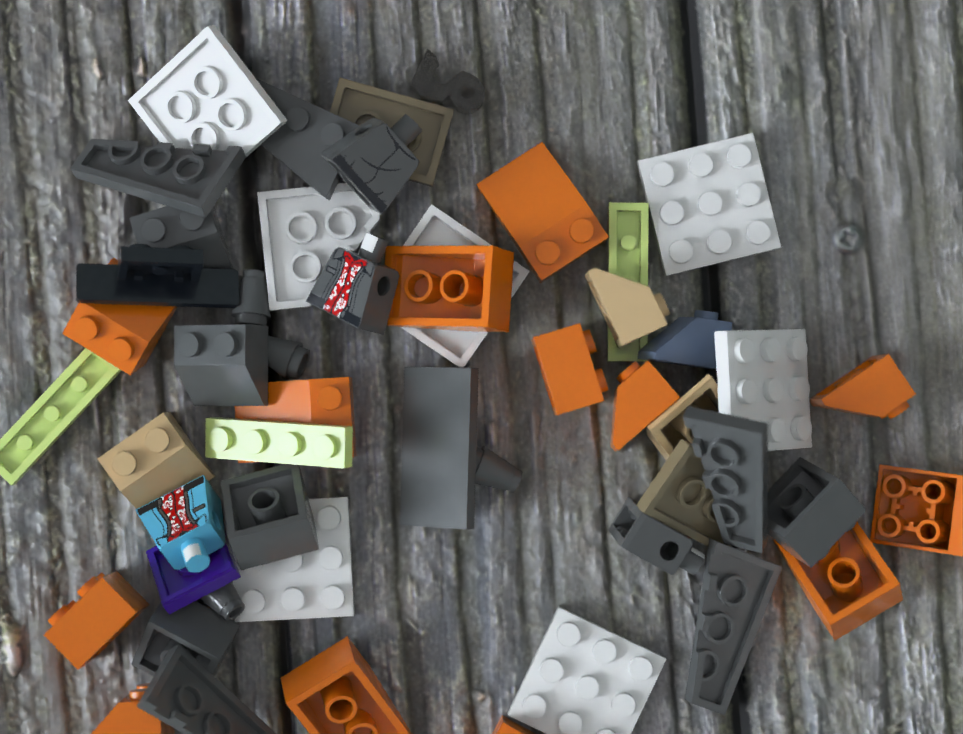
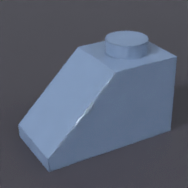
(687, 341)

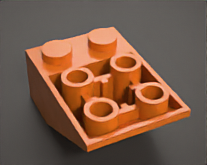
(918, 510)

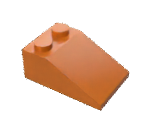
(542, 212)
(452, 287)
(306, 401)
(848, 583)
(341, 695)

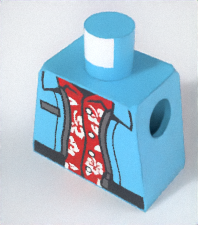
(186, 524)

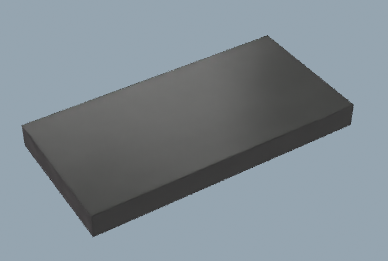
(439, 447)

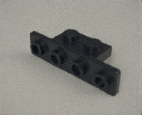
(157, 279)

